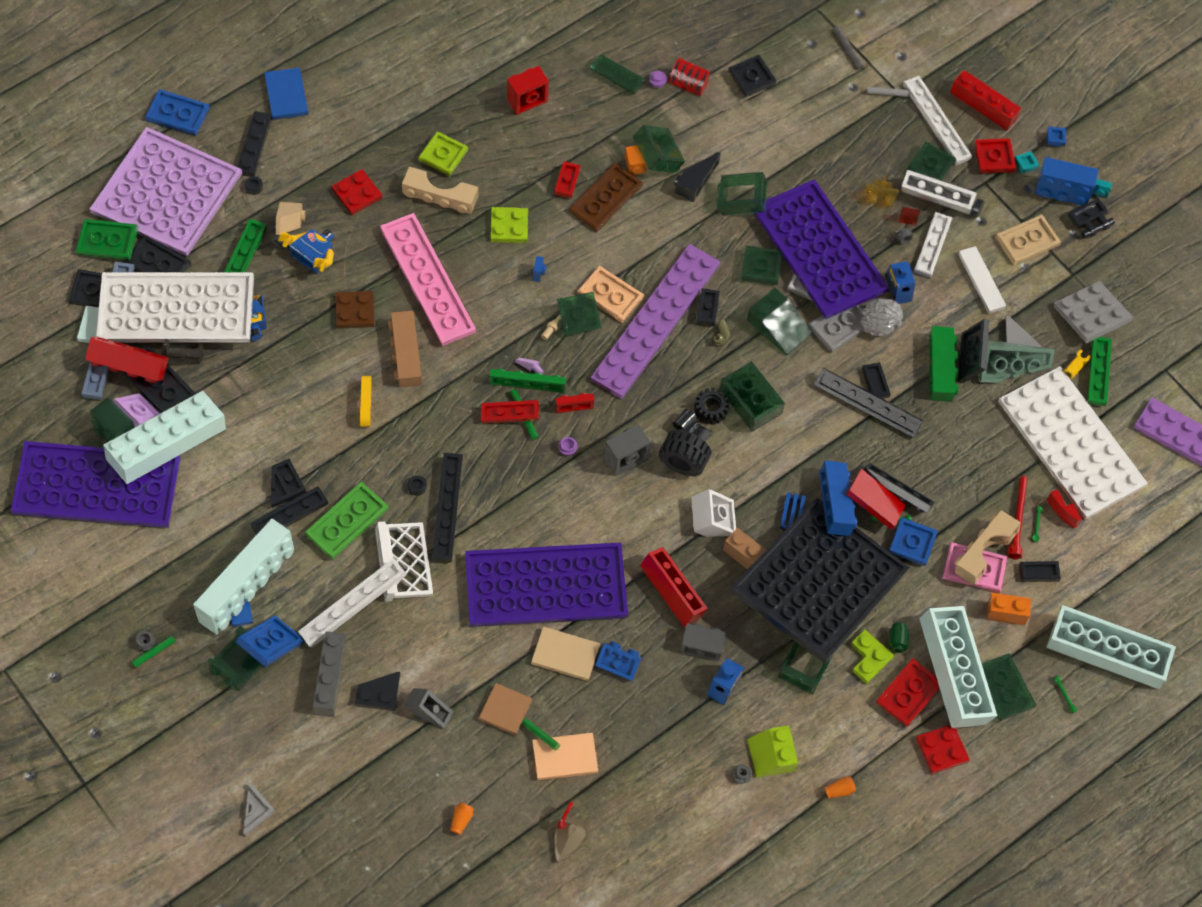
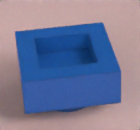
(1056, 136)
(539, 268)

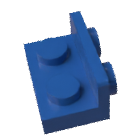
(619, 660)

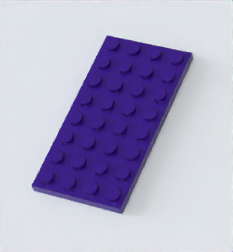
(821, 249)
(83, 486)
(546, 584)

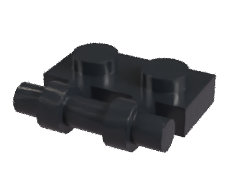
(1089, 213)

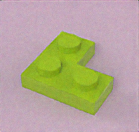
(875, 656)

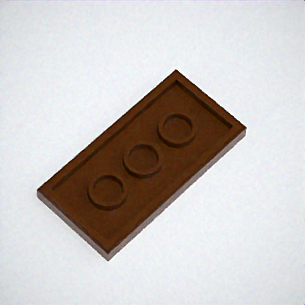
(605, 197)

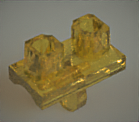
(873, 190)

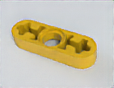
(365, 408)

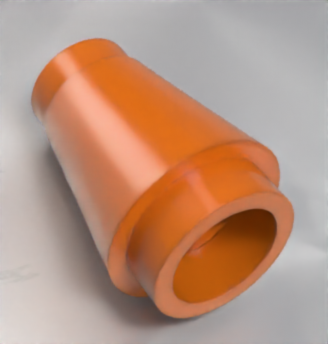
(841, 787)
(461, 817)

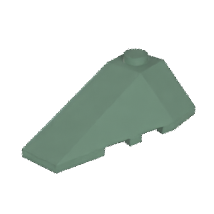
(1013, 359)

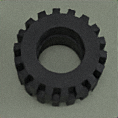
(685, 452)

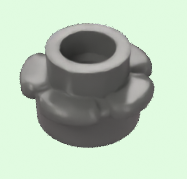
(904, 236)
(144, 636)
(741, 779)

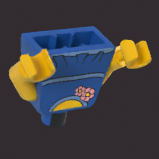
(310, 248)

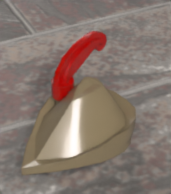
(569, 835)

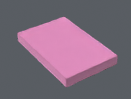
(991, 579)

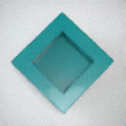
(1026, 162)
(1102, 188)

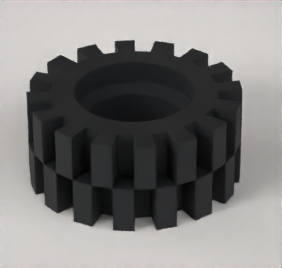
(709, 415)

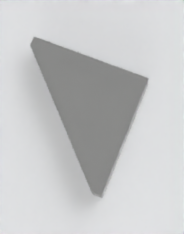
(1016, 334)
(256, 810)

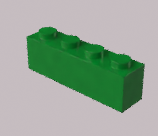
(942, 364)

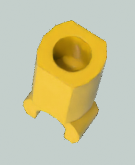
(1076, 365)

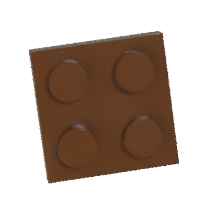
(355, 309)

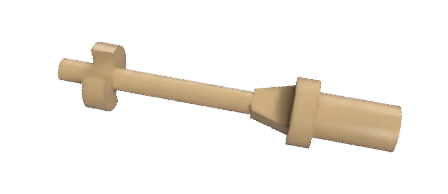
(551, 327)

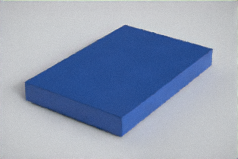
(286, 93)
(177, 112)
(269, 641)

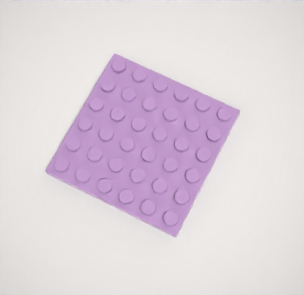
(166, 190)

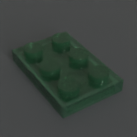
(1007, 687)

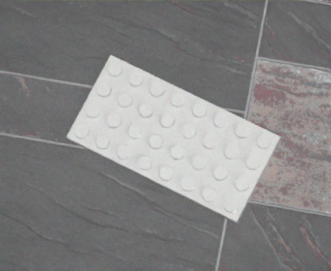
(176, 307)
(1072, 443)

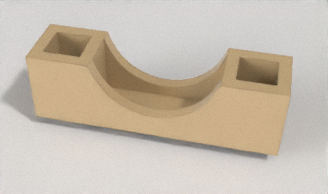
(460, 198)
(1000, 531)

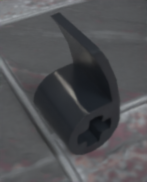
(688, 421)

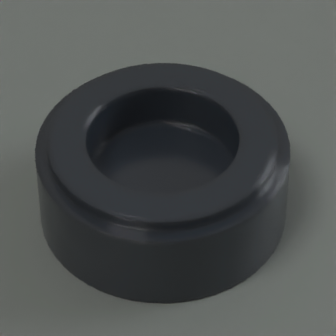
(253, 185)
(977, 207)
(417, 485)

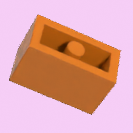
(1008, 609)

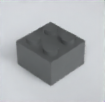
(627, 449)

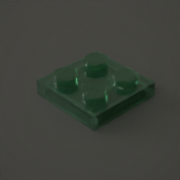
(931, 162)
(761, 265)
(579, 313)

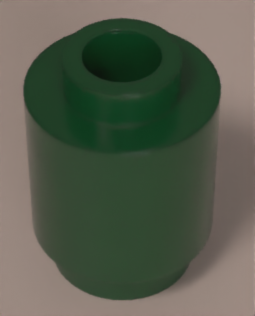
(898, 637)

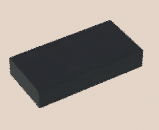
(876, 380)
(1040, 571)

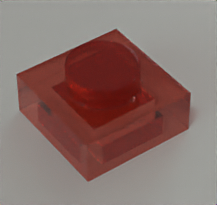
(909, 215)

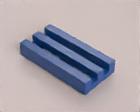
(795, 498)

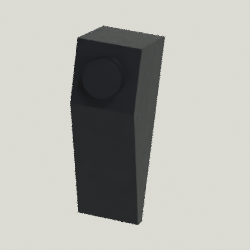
(695, 177)

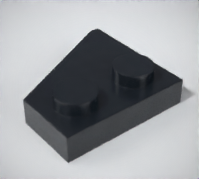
(285, 483)
(379, 693)

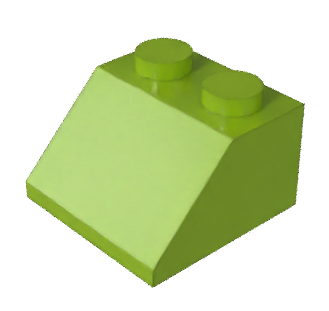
(773, 752)

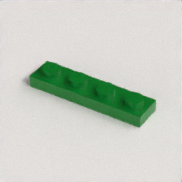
(246, 247)
(1099, 371)
(527, 381)

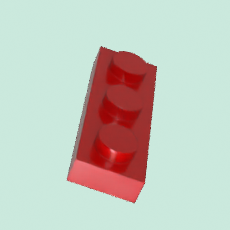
(510, 411)

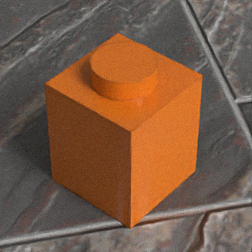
(634, 160)

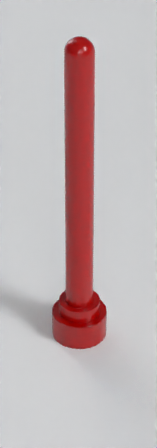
(1015, 551)

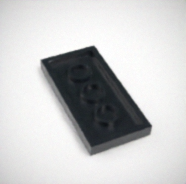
(163, 393)

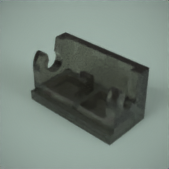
(182, 352)

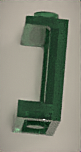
(234, 663)

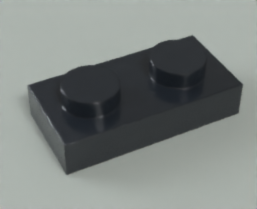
(708, 307)

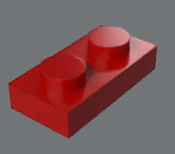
(567, 179)
(574, 403)

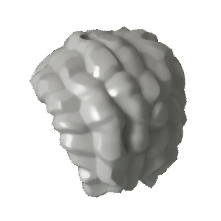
(881, 317)

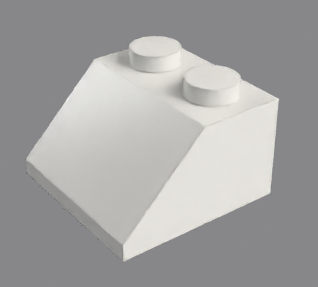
(713, 514)

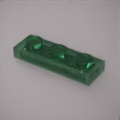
(617, 74)

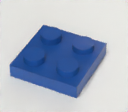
(913, 541)

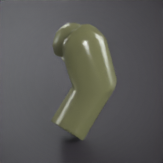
(723, 335)

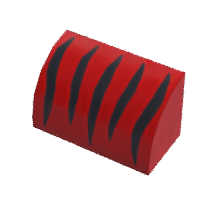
(689, 77)

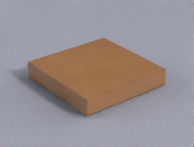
(505, 709)

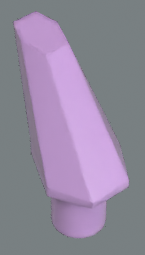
(531, 365)

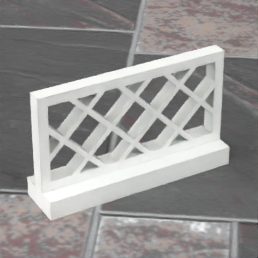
(385, 555)

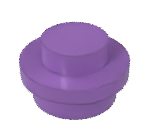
(658, 79)
(567, 446)

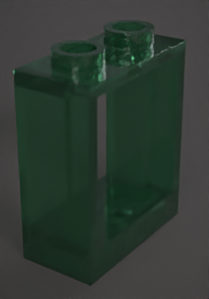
(646, 140)
(748, 206)
(798, 678)

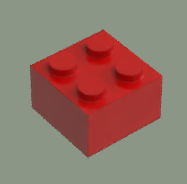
(527, 90)

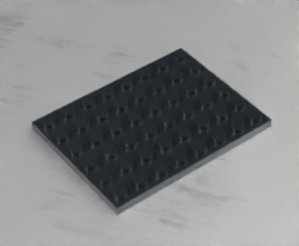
(819, 582)

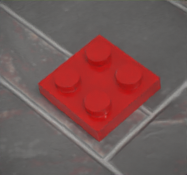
(994, 155)
(357, 192)
(942, 749)

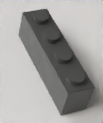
(329, 674)

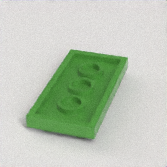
(347, 520)

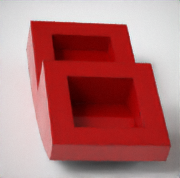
(1067, 513)

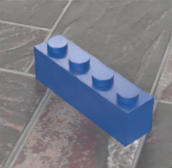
(837, 505)

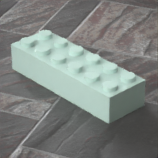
(164, 437)
(244, 577)
(1111, 647)
(957, 667)

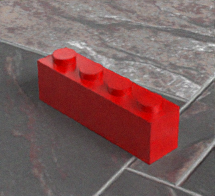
(985, 100)
(126, 358)
(673, 586)

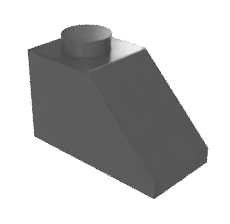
(428, 707)

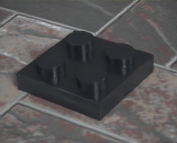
(752, 75)

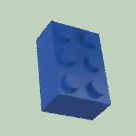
(1066, 181)

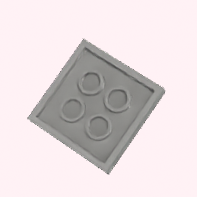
(1093, 311)

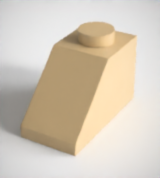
(289, 217)

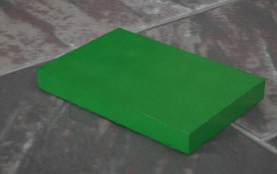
(107, 239)

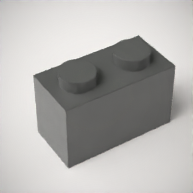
(703, 641)

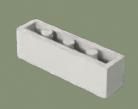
(938, 192)

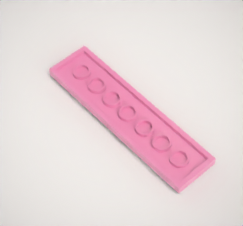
(428, 279)

